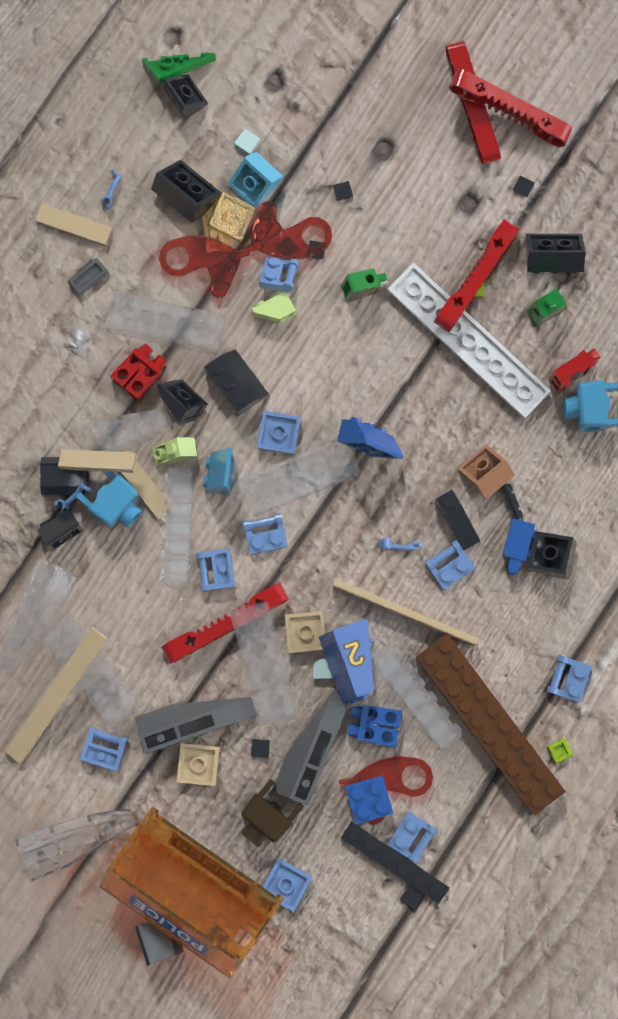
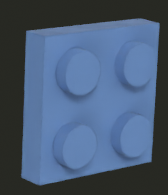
(278, 432)
(288, 883)

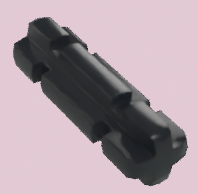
(511, 501)

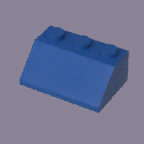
(368, 439)

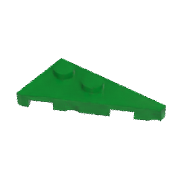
(176, 65)

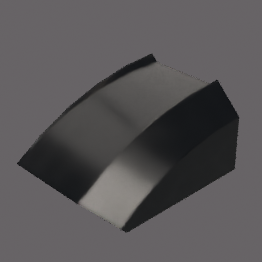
(181, 401)
(59, 482)

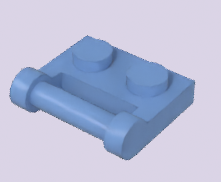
(272, 273)
(266, 540)
(221, 569)
(452, 571)
(575, 680)
(102, 755)
(407, 833)

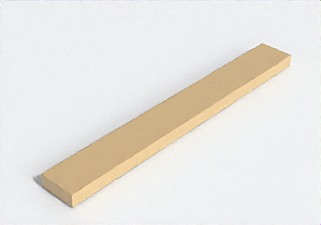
(404, 612)
(56, 695)

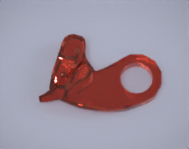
(287, 243)
(205, 252)
(392, 772)

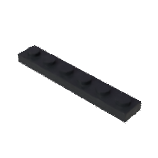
(395, 862)

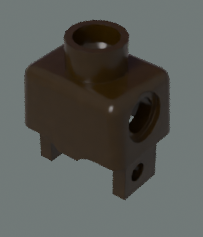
(266, 818)

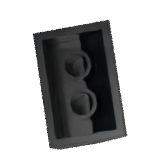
(185, 190)
(555, 253)
(236, 381)

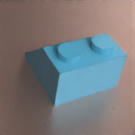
(254, 179)

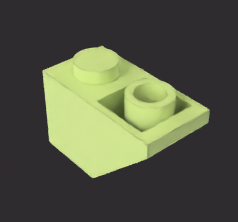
(276, 309)
(174, 451)

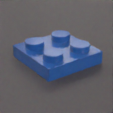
(369, 799)

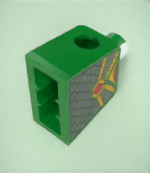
(362, 284)
(548, 307)

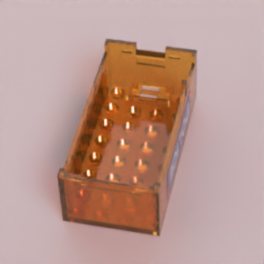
(189, 893)

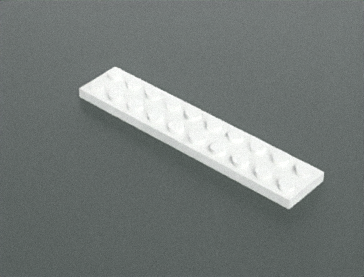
(470, 342)

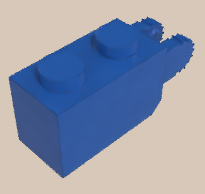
(518, 544)

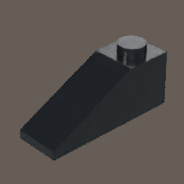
(457, 519)

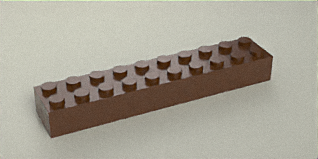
(490, 725)

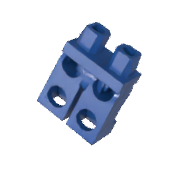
(370, 724)

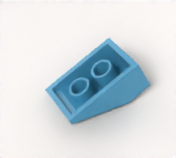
(220, 472)

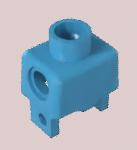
(591, 406)
(114, 502)

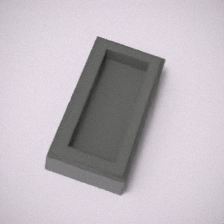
(88, 277)

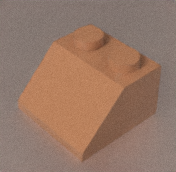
(486, 471)

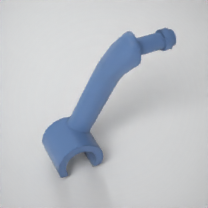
(111, 189)
(66, 503)
(386, 545)

